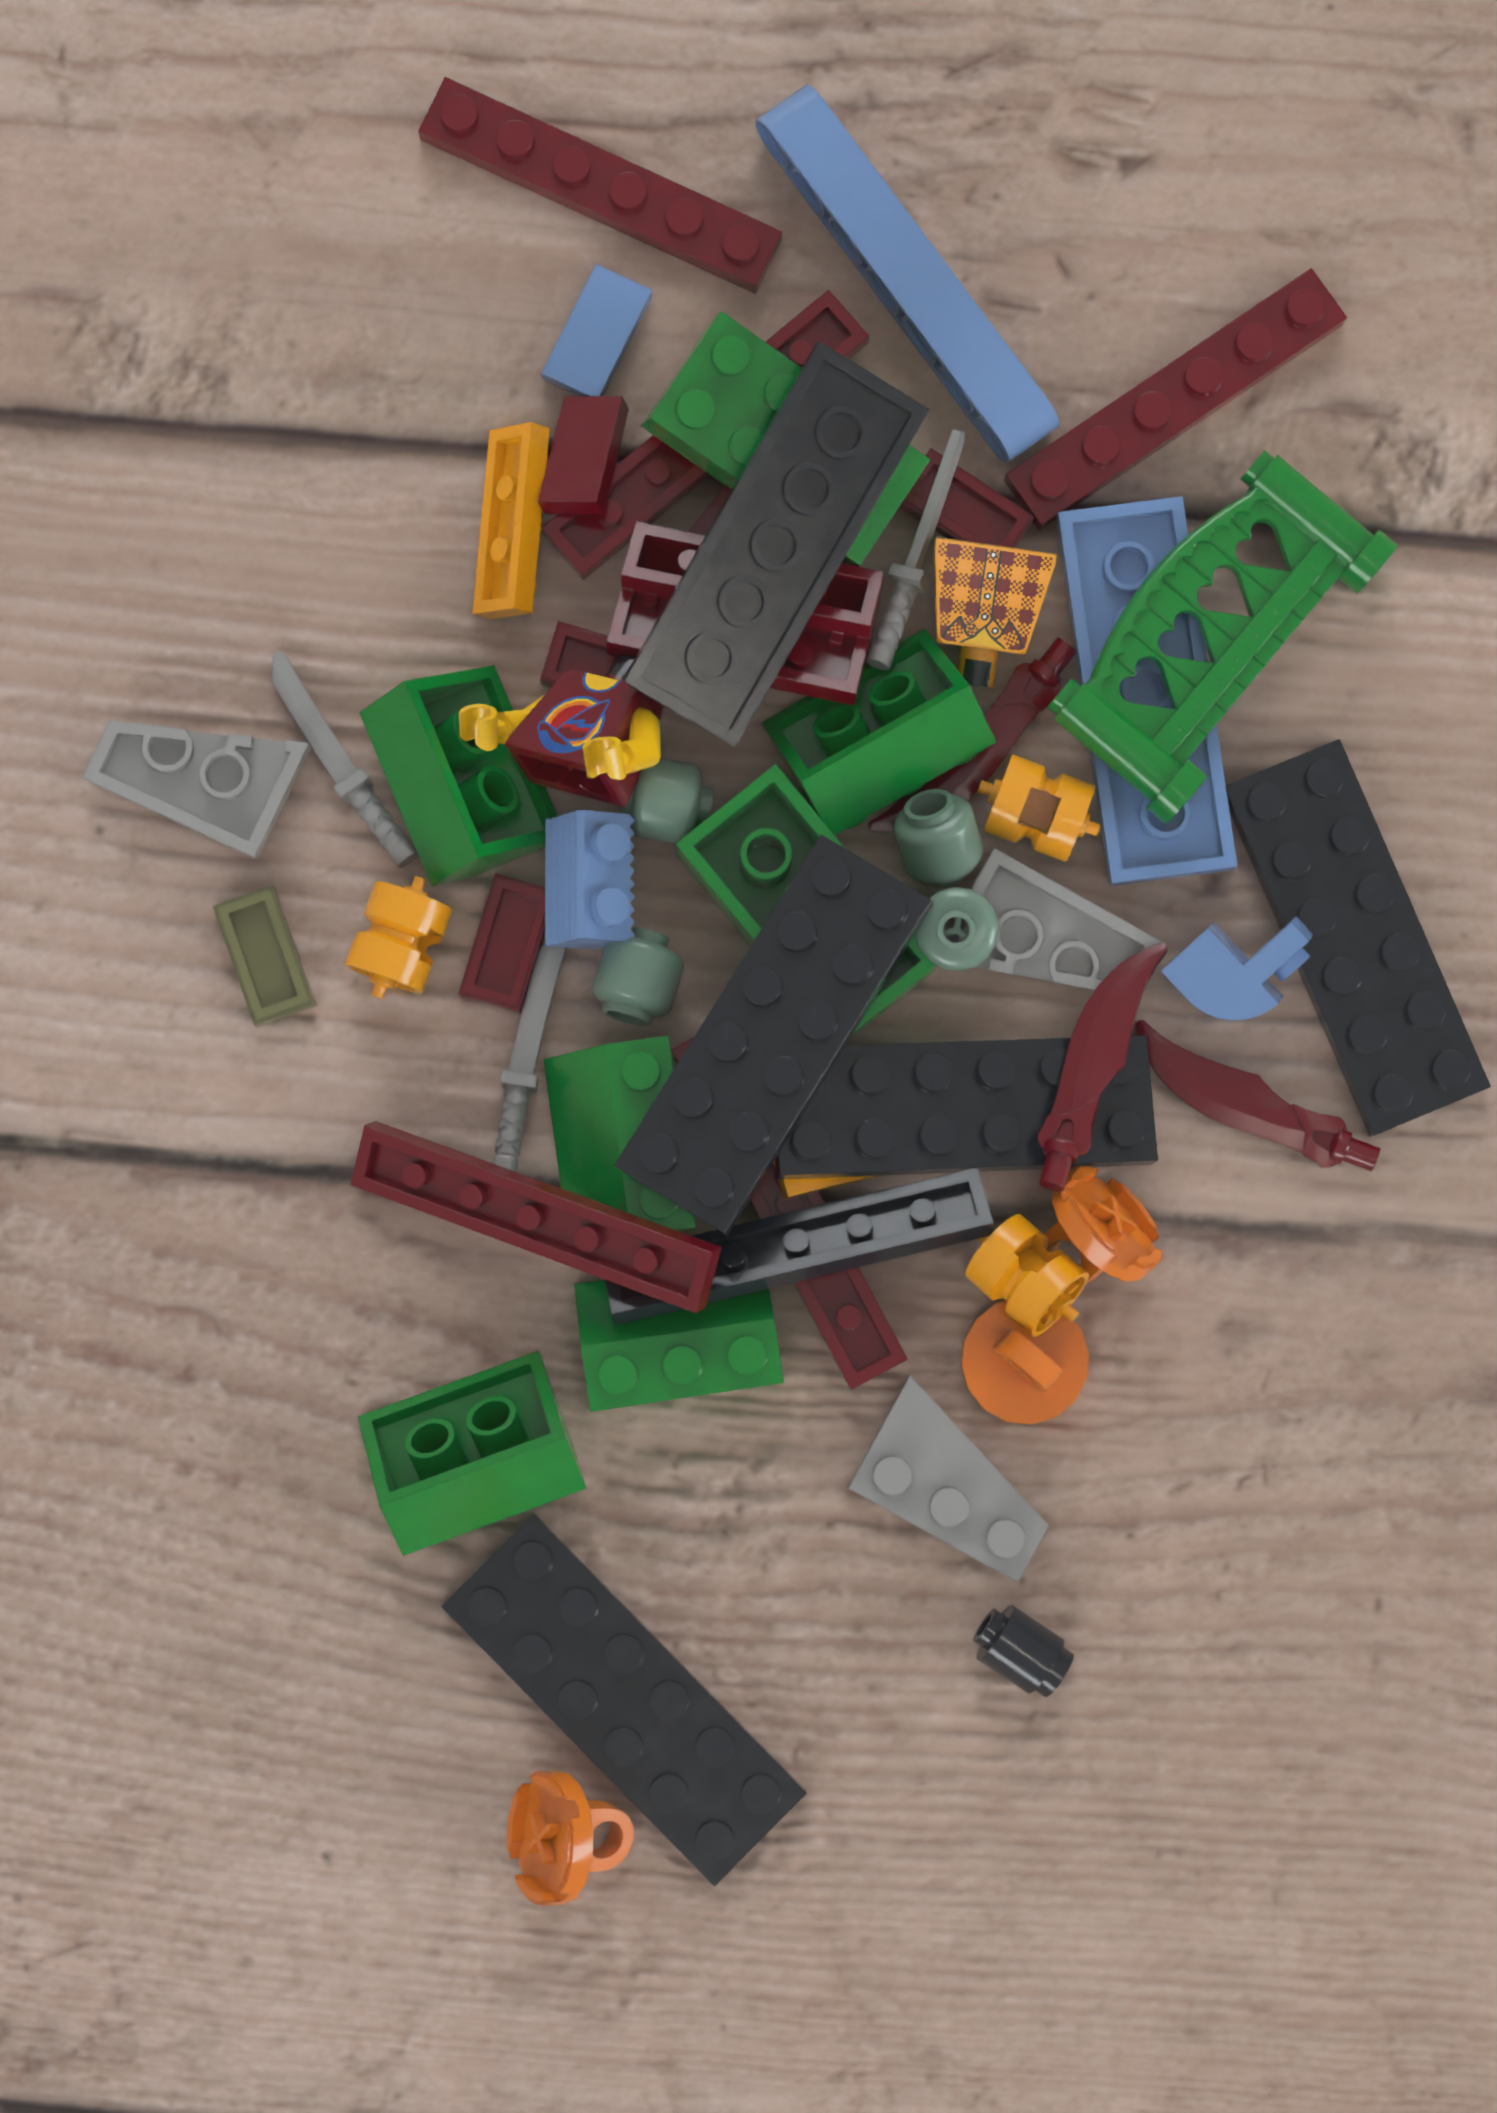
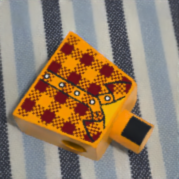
(987, 601)

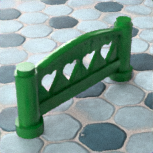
(1153, 743)

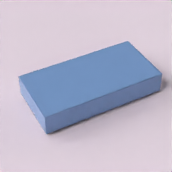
(597, 333)

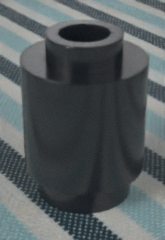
(1022, 1651)

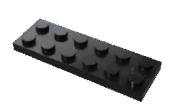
(775, 544)
(1367, 952)
(774, 1035)
(960, 1110)
(624, 1699)

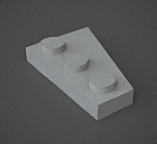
(205, 781)
(1050, 929)
(946, 1485)

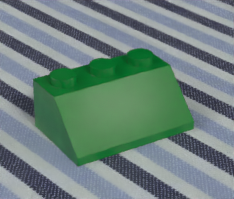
(894, 740)
(457, 800)
(595, 1109)
(677, 1352)
(470, 1453)

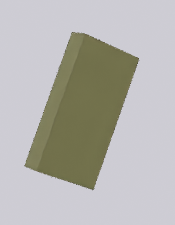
(264, 956)

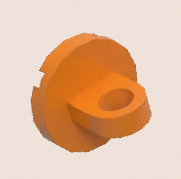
(1105, 1226)
(1021, 1374)
(554, 1834)

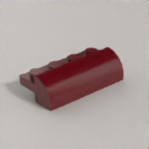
(825, 658)

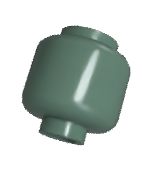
(668, 801)
(938, 838)
(982, 929)
(638, 978)

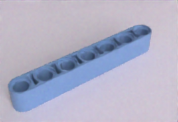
(907, 273)

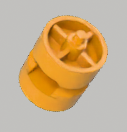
(1039, 808)
(400, 931)
(1034, 1282)

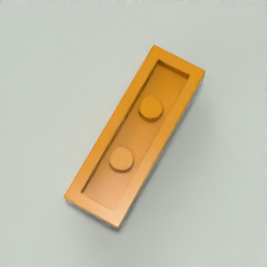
(510, 521)

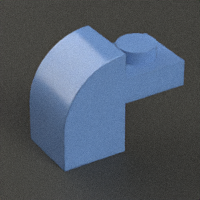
(1228, 983)

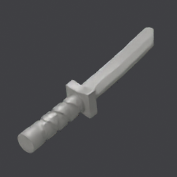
(910, 578)
(351, 783)
(520, 1077)

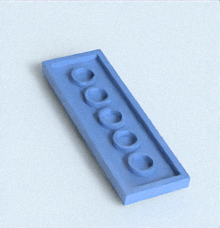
(1104, 563)

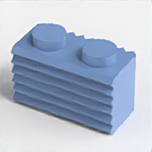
(588, 879)

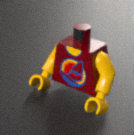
(577, 738)

